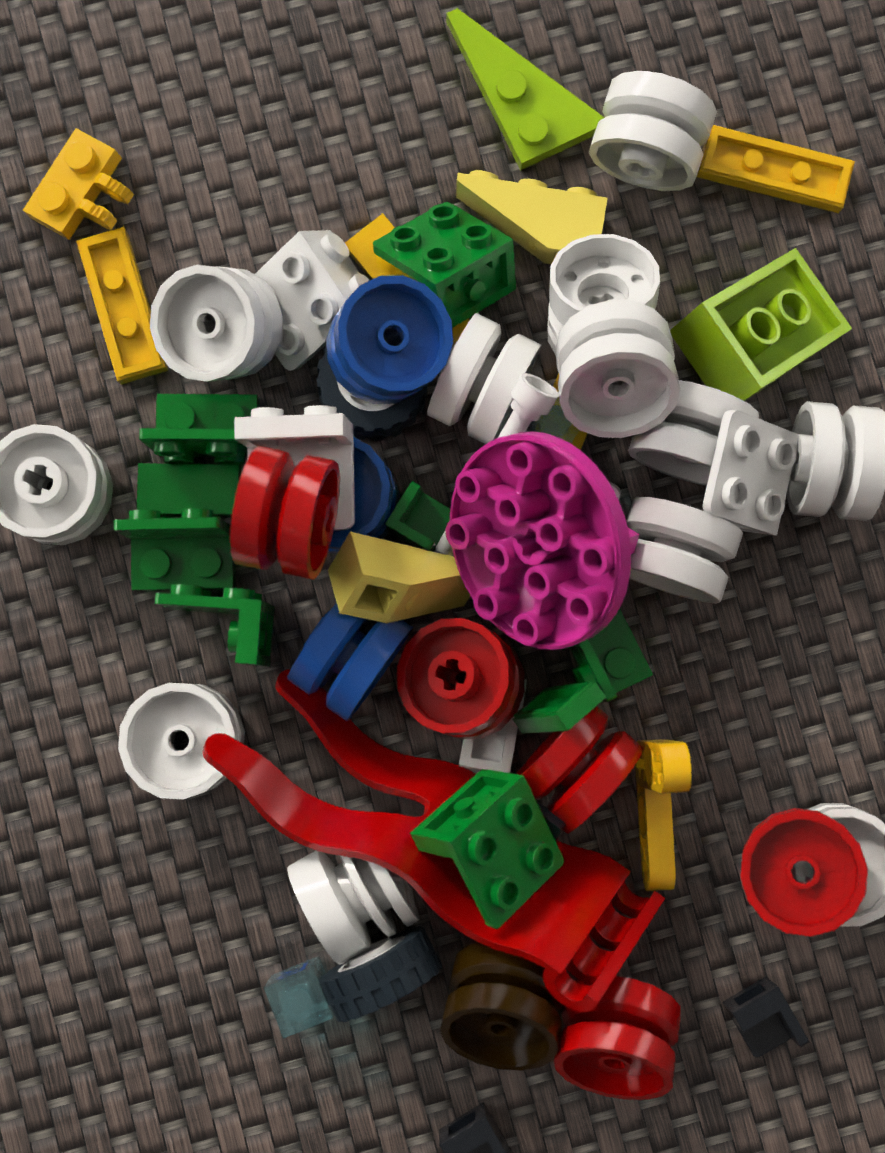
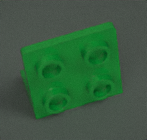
(454, 257)
(198, 427)
(178, 550)
(248, 636)
(610, 659)
(495, 840)

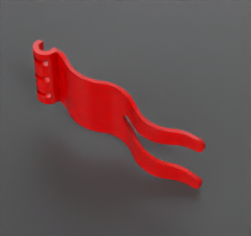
(546, 929)

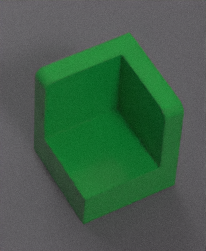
(418, 519)

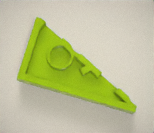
(527, 104)

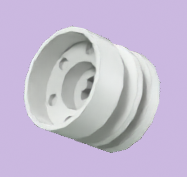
(599, 271)
(346, 897)

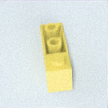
(531, 213)
(393, 580)

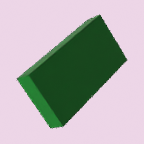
(187, 486)
(558, 707)

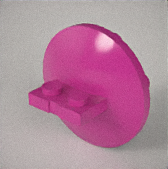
(540, 540)

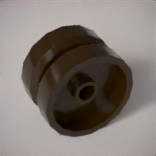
(500, 1011)

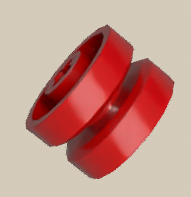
(285, 512)
(431, 673)
(585, 772)
(819, 902)
(622, 1043)

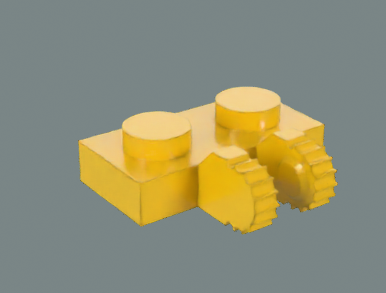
(74, 184)

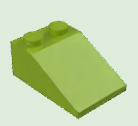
(760, 327)

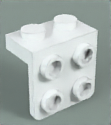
(311, 284)
(316, 433)
(750, 473)

